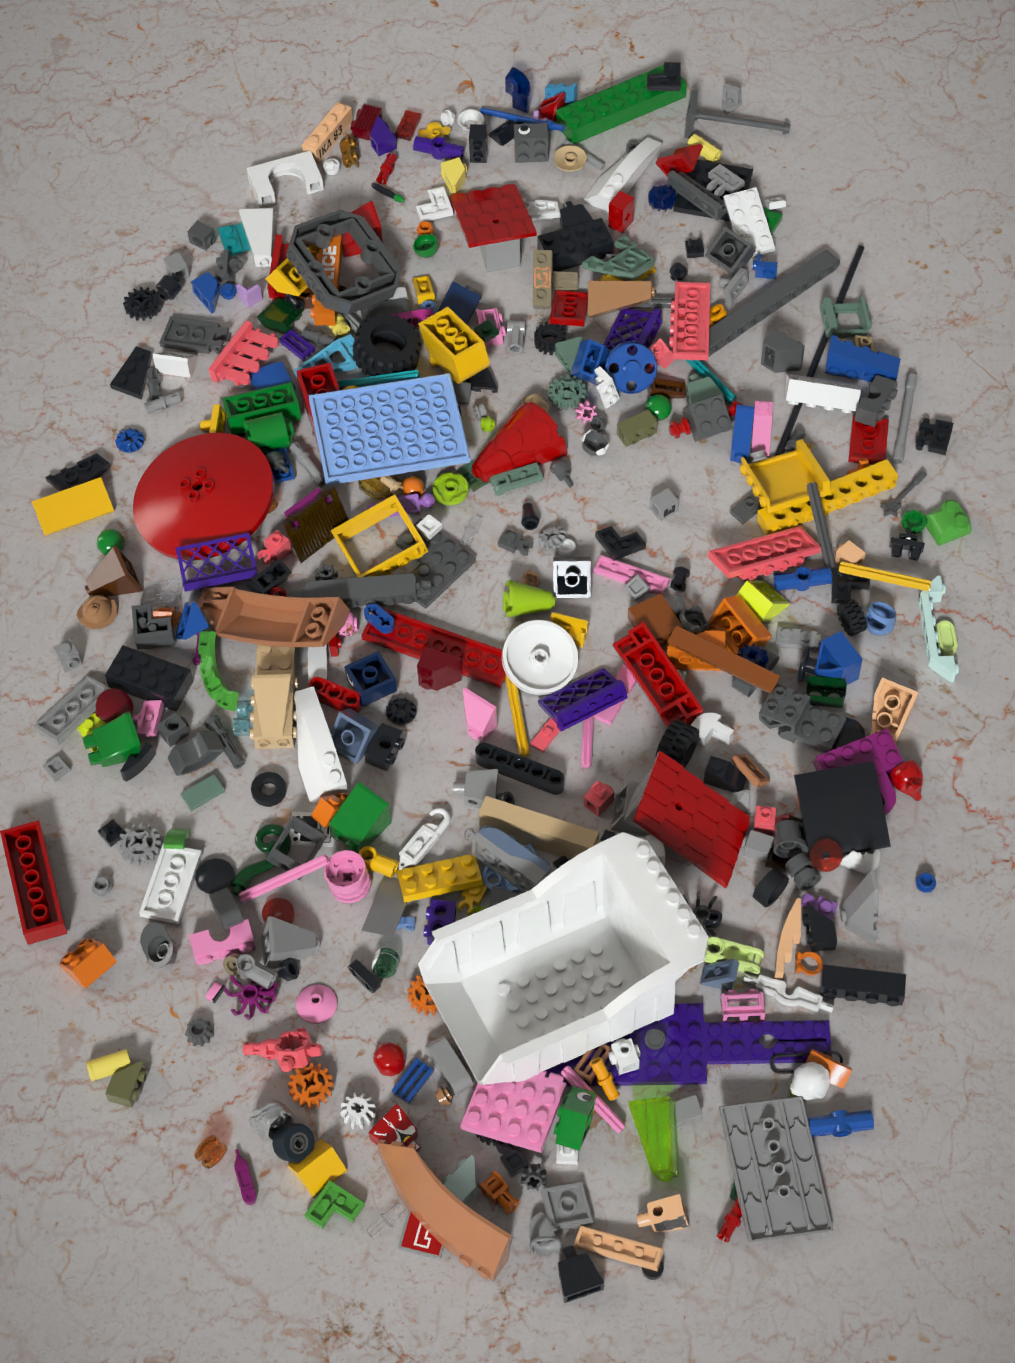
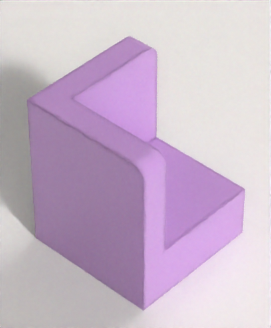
(250, 295)

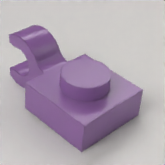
(823, 905)

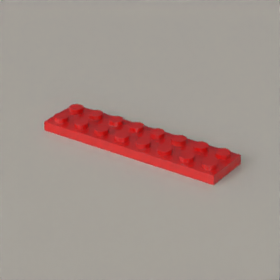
(412, 636)

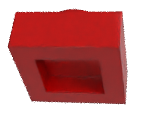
(334, 645)

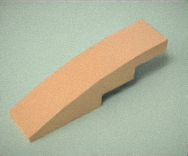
(790, 935)

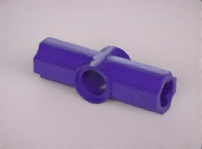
(438, 148)

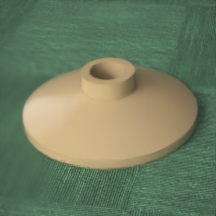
(570, 158)

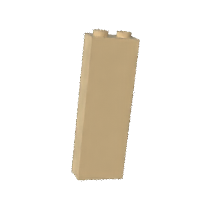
(537, 829)

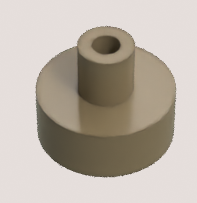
(230, 964)

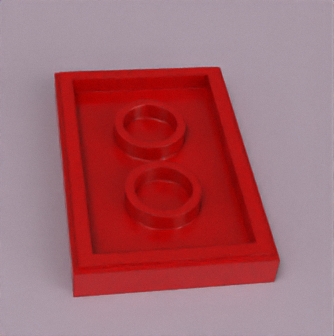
(569, 308)
(868, 441)

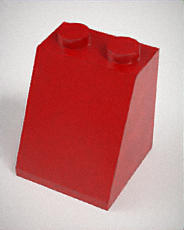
(369, 212)

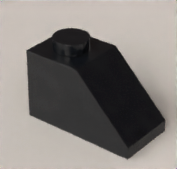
(724, 775)

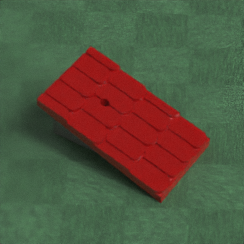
(494, 222)
(689, 818)

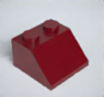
(438, 669)

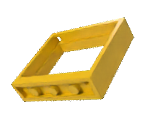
(369, 518)

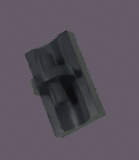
(913, 546)

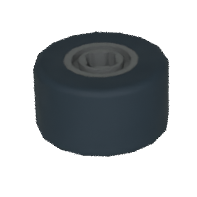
(293, 1142)

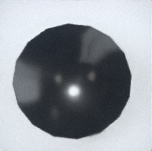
(851, 732)
(214, 875)

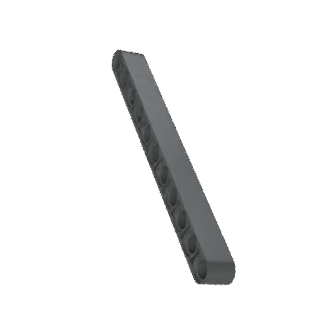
(771, 300)

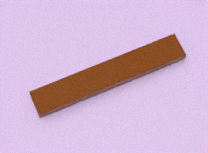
(723, 659)

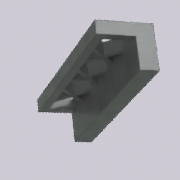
(697, 194)

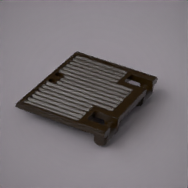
(315, 524)

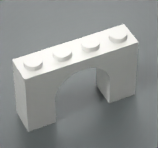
(299, 165)

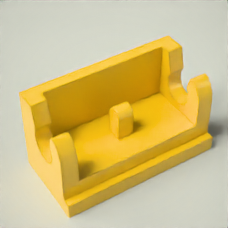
(575, 627)

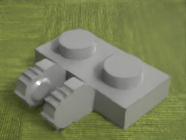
(726, 180)

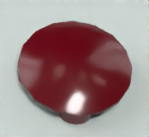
(113, 704)

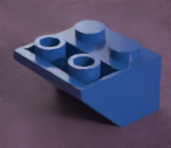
(588, 358)

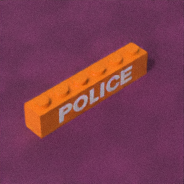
(331, 260)

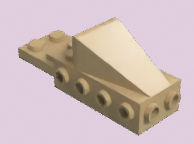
(274, 698)

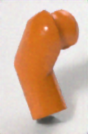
(863, 463)

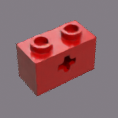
(621, 212)

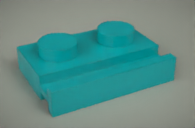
(233, 239)

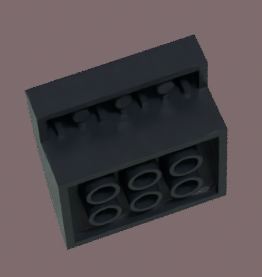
(843, 807)

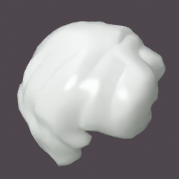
(810, 1081)

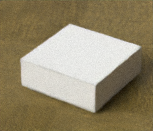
(775, 203)

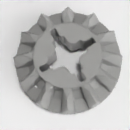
(554, 541)

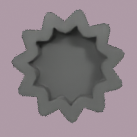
(199, 1032)

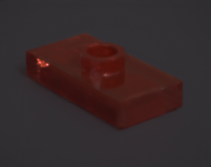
(408, 125)

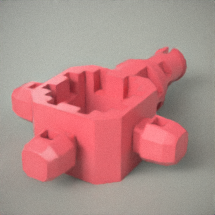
(283, 1049)

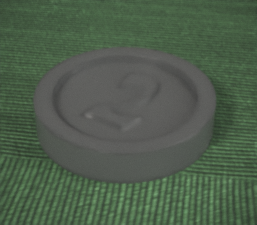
(655, 1039)

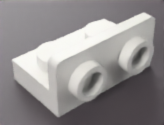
(606, 388)

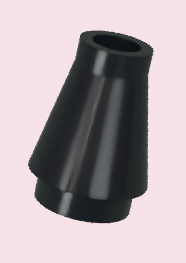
(529, 517)

